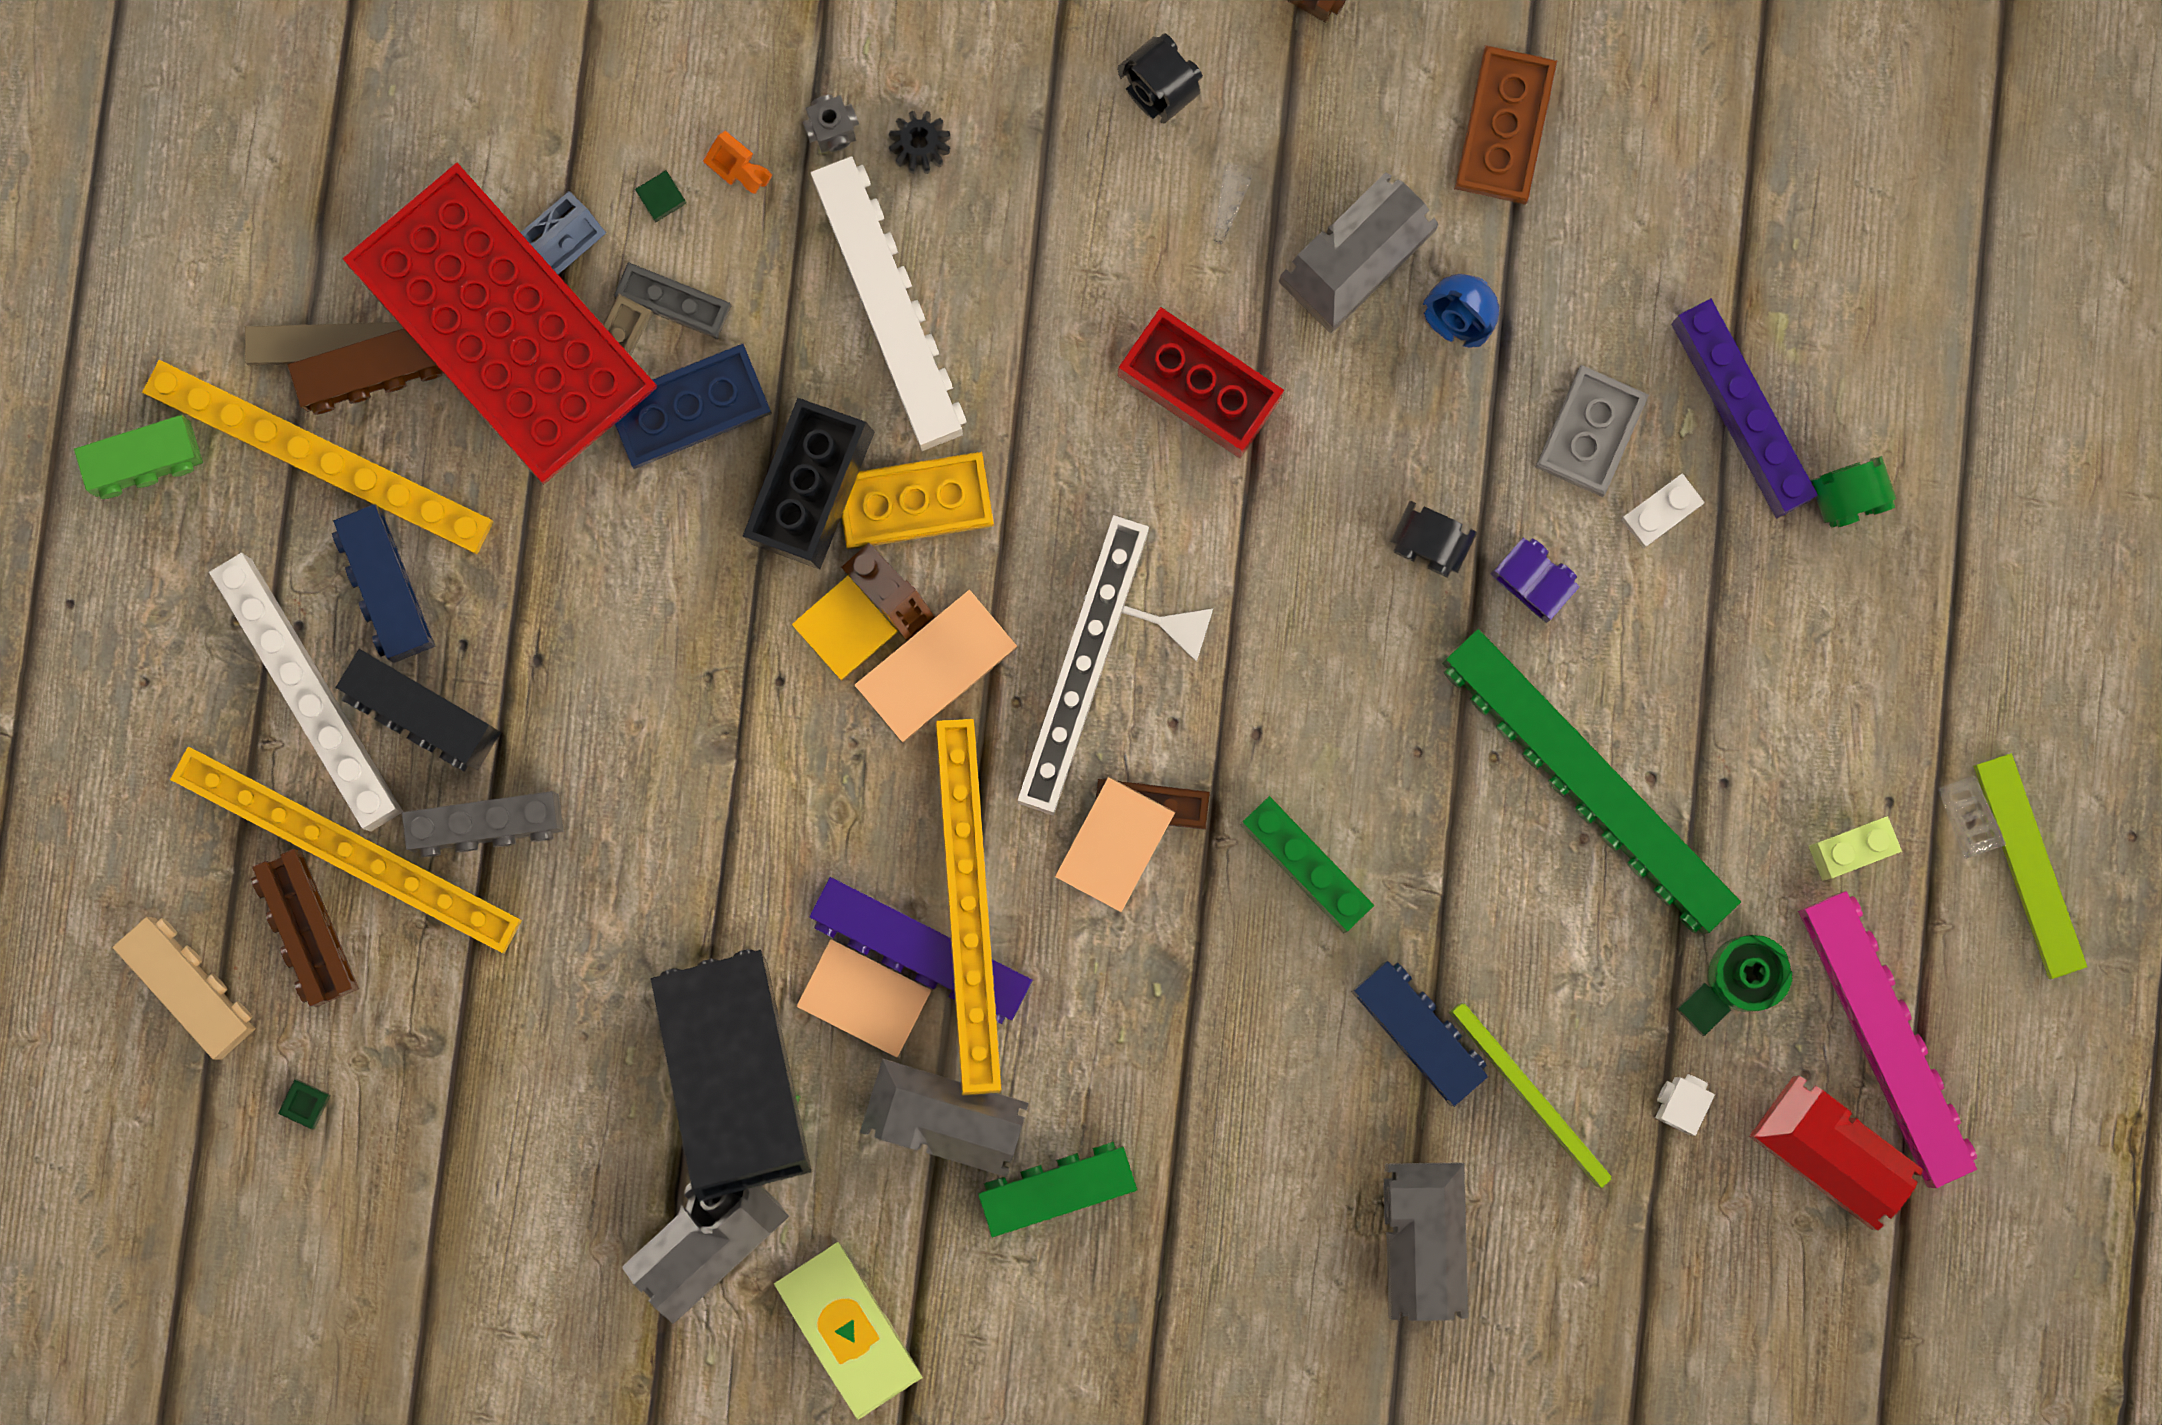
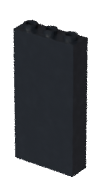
(730, 1075)

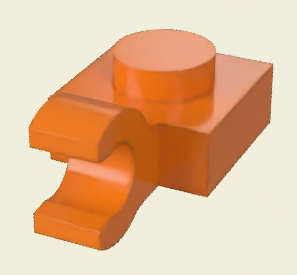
(732, 163)

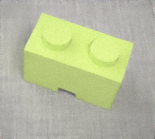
(1855, 848)

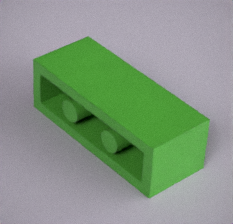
(138, 457)

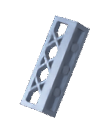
(564, 237)

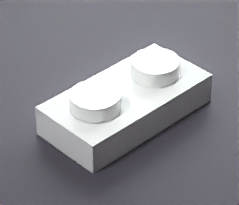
(1662, 511)

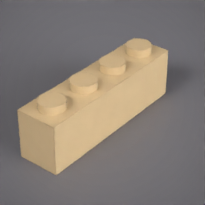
(184, 987)

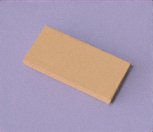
(936, 666)

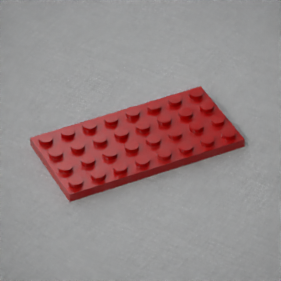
(500, 323)

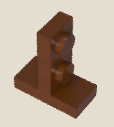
(888, 591)

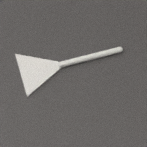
(1184, 628)

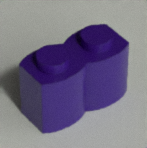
(1536, 579)

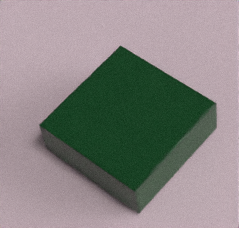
(660, 196)
(1703, 1009)
(304, 1104)

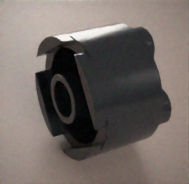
(1160, 78)
(1433, 539)

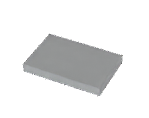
(1592, 431)

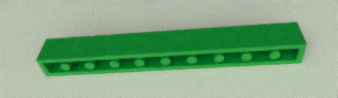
(1591, 783)

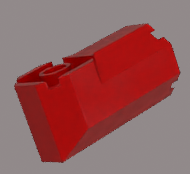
(1836, 1153)

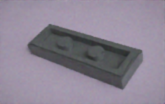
(674, 300)

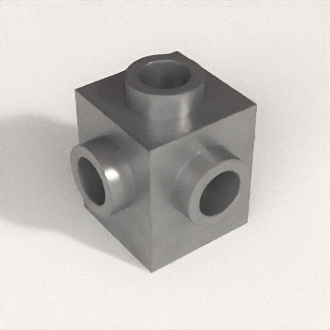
(834, 135)

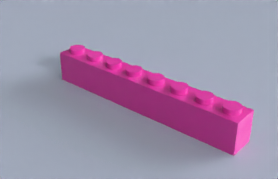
(1888, 1040)

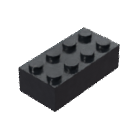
(808, 483)
(411, 706)

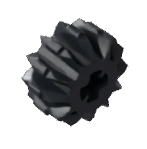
(919, 128)

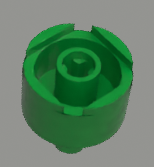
(1854, 491)
(1771, 968)

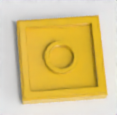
(844, 628)

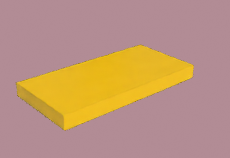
(917, 501)

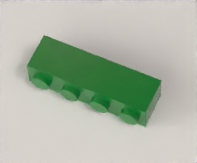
(1307, 864)
(1057, 1191)

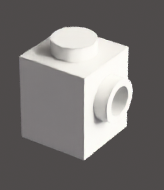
(1684, 1103)

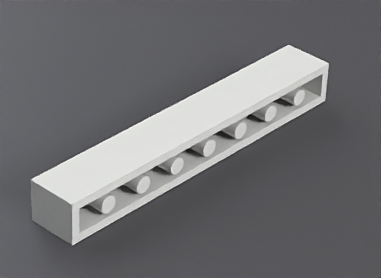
(887, 303)
(1083, 665)
(306, 692)

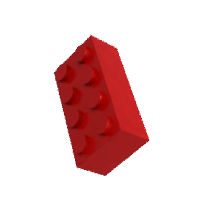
(1200, 382)

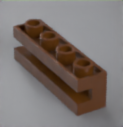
(359, 370)
(304, 928)

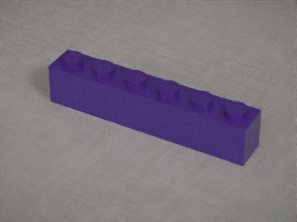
(1743, 408)
(906, 943)

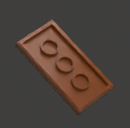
(1505, 124)

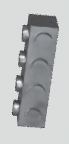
(482, 822)

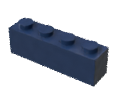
(383, 584)
(1419, 1032)

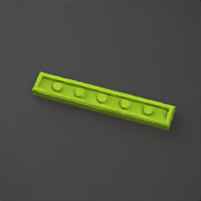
(2031, 867)
(1530, 1095)

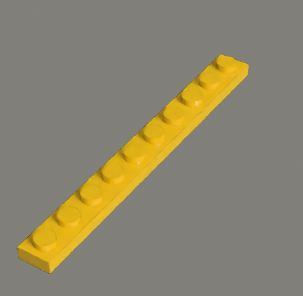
(317, 457)
(346, 849)
(968, 907)

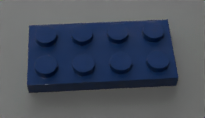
(693, 406)

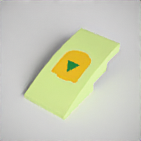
(848, 1330)

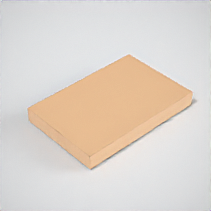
(1114, 844)
(864, 998)

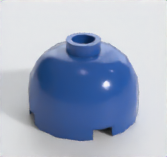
(1462, 308)

